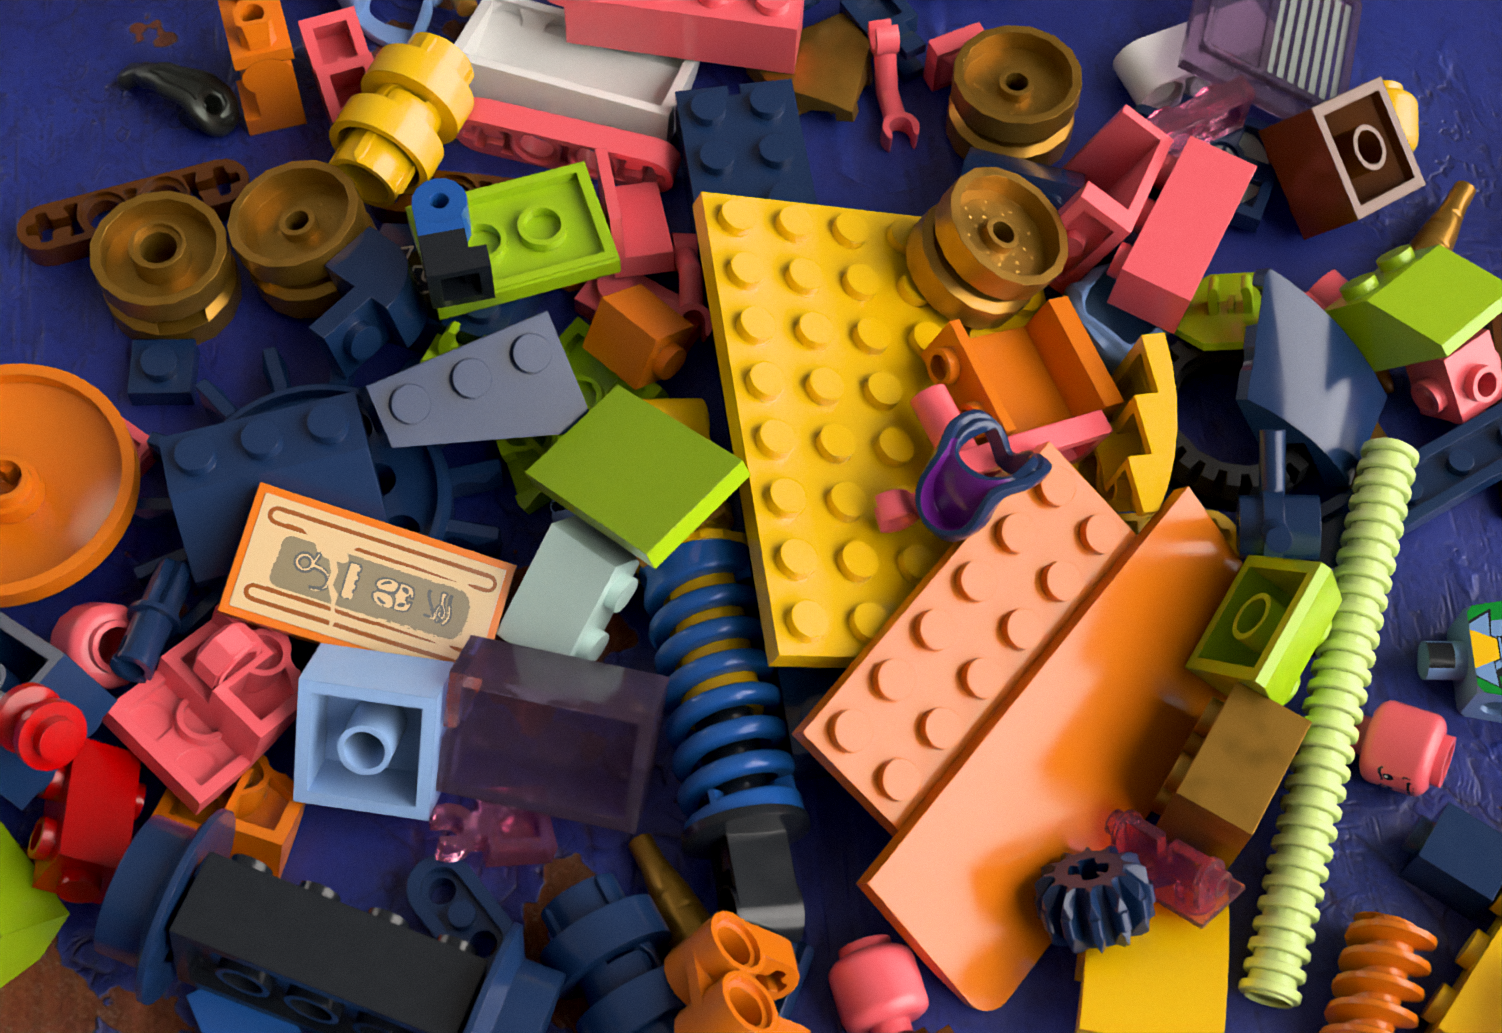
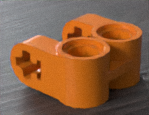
(731, 977)

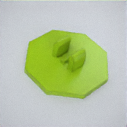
(1221, 312)

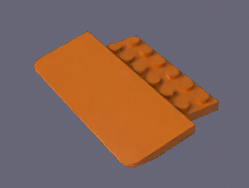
(1020, 711)

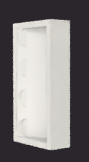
(525, 61)

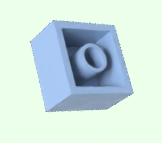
(370, 731)

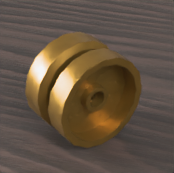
(1014, 94)
(290, 227)
(986, 248)
(166, 268)

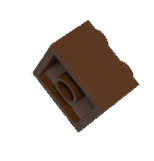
(1342, 158)

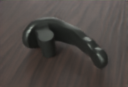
(203, 96)

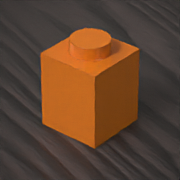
(638, 336)

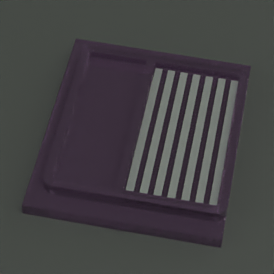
(1284, 48)

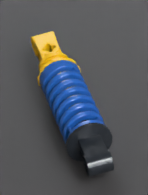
(719, 689)

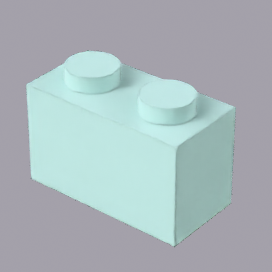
(571, 592)

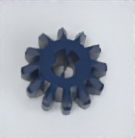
(1094, 899)

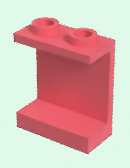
(1119, 175)

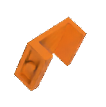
(1026, 372)

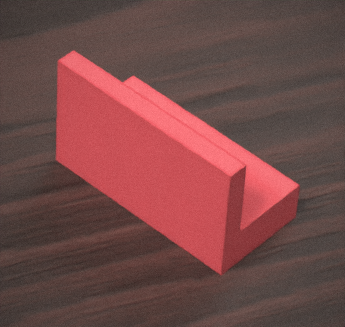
(635, 222)

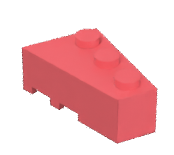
(1178, 233)

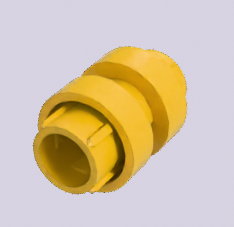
(407, 110)

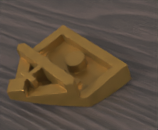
(829, 68)

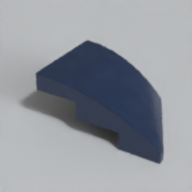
(1307, 380)

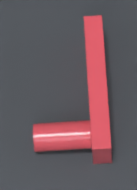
(1071, 437)

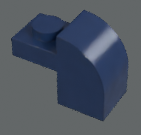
(376, 302)

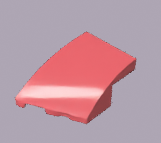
(205, 736)

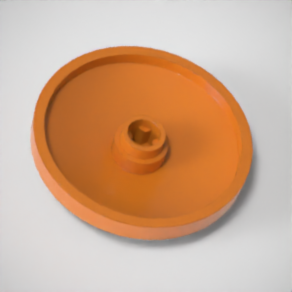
(63, 481)

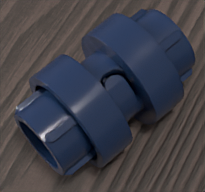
(611, 957)

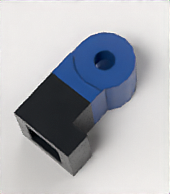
(443, 228)

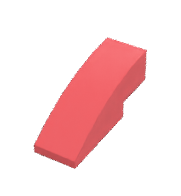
(335, 56)

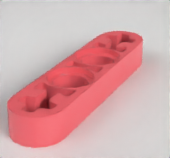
(510, 130)

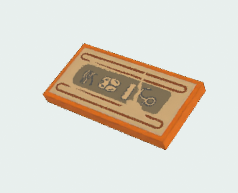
(359, 581)

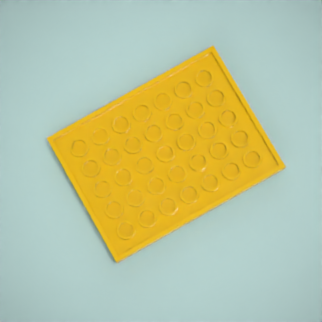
(817, 388)

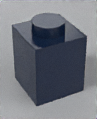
(1454, 860)

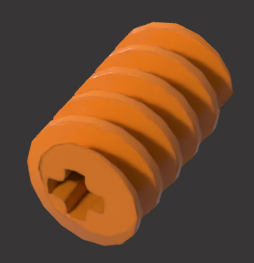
(1376, 975)

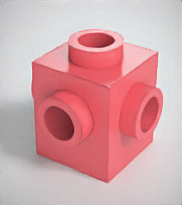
(1459, 384)

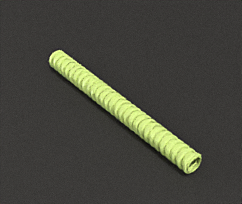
(1334, 710)

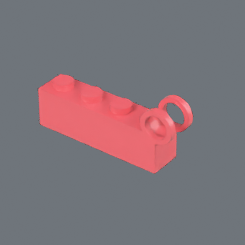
(711, 31)

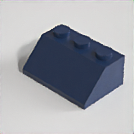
(303, 448)

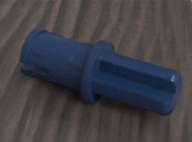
(152, 621)

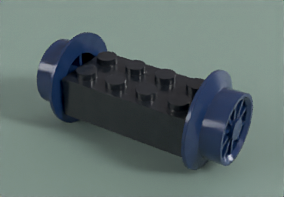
(299, 949)

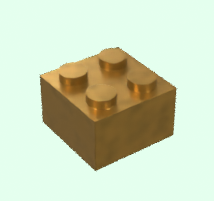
(1228, 772)

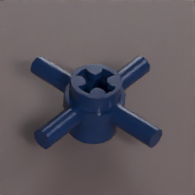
(1272, 521)

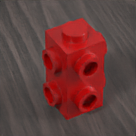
(86, 822)

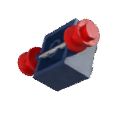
(44, 711)

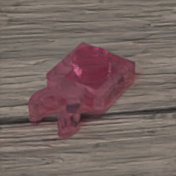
(501, 832)

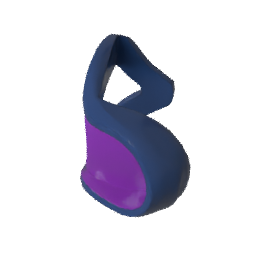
(958, 500)

